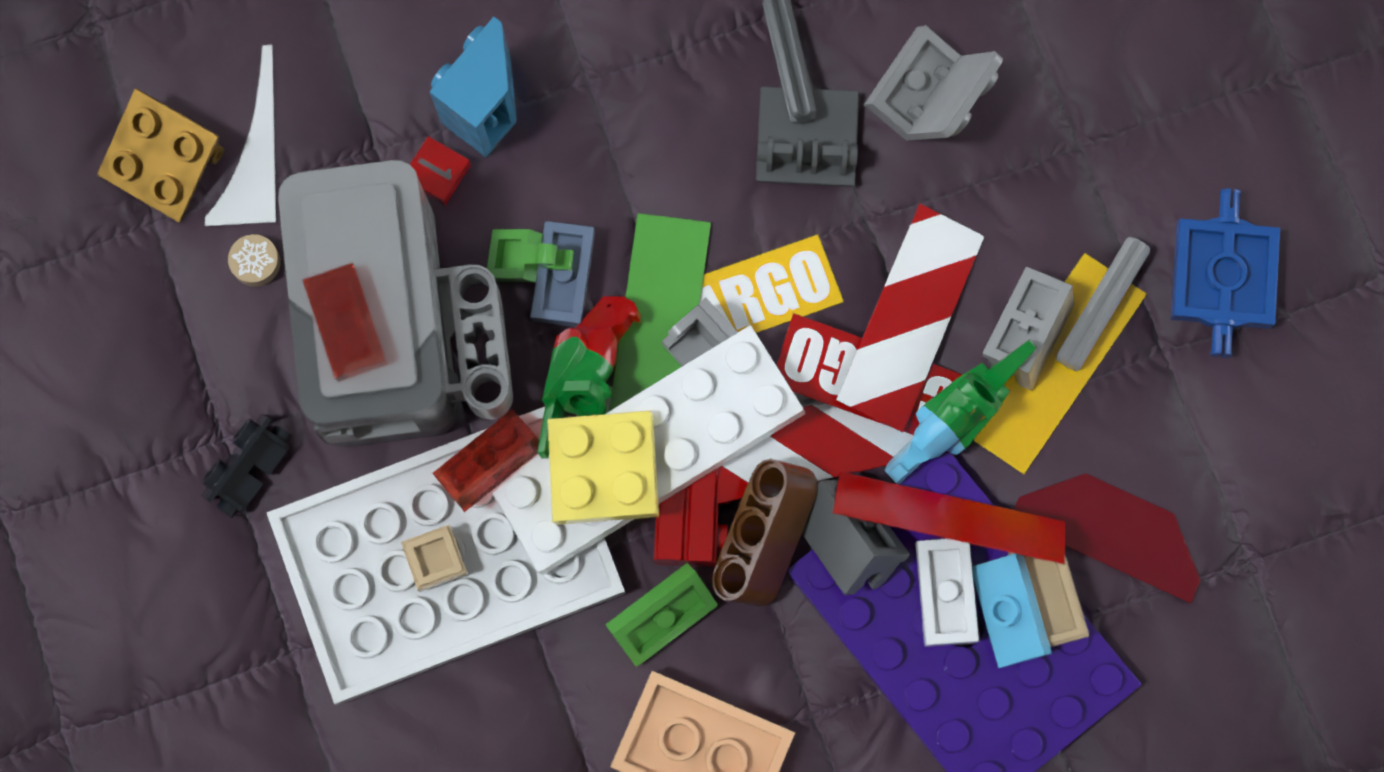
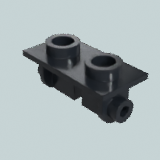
(254, 447)

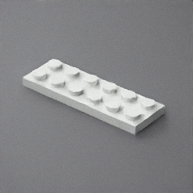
(700, 422)

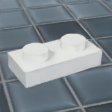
(946, 592)

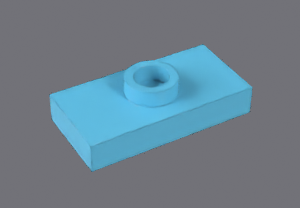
(1010, 610)

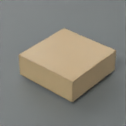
(434, 558)

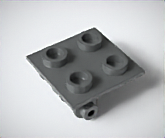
(808, 151)

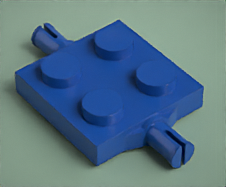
(1225, 273)

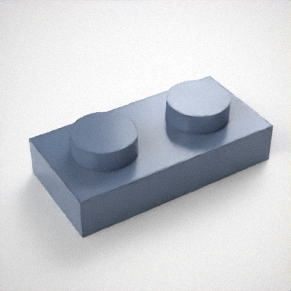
(562, 294)

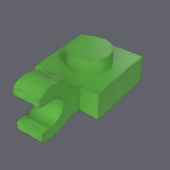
(519, 254)

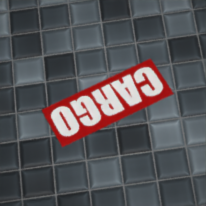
(819, 357)

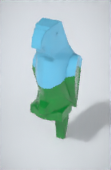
(958, 413)

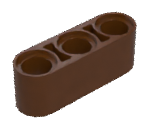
(764, 533)

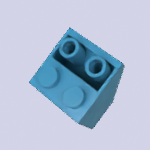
(477, 90)

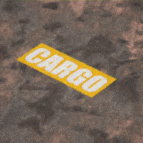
(773, 286)

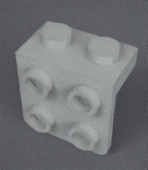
(932, 87)

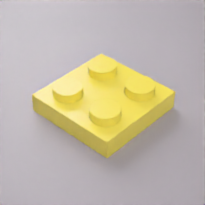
(603, 468)

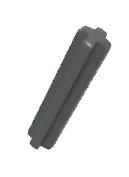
(790, 60)

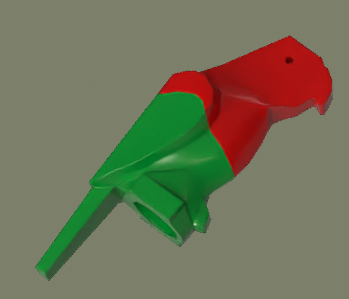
(583, 362)

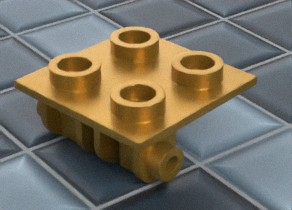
(159, 155)

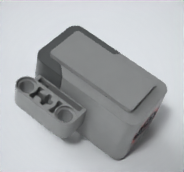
(388, 231)

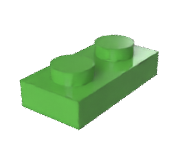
(661, 614)

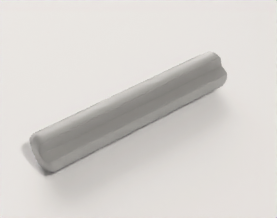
(1103, 303)

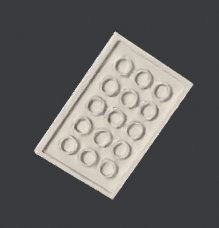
(361, 594)

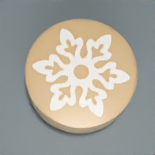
(254, 260)

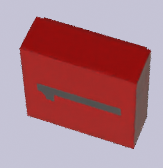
(439, 169)

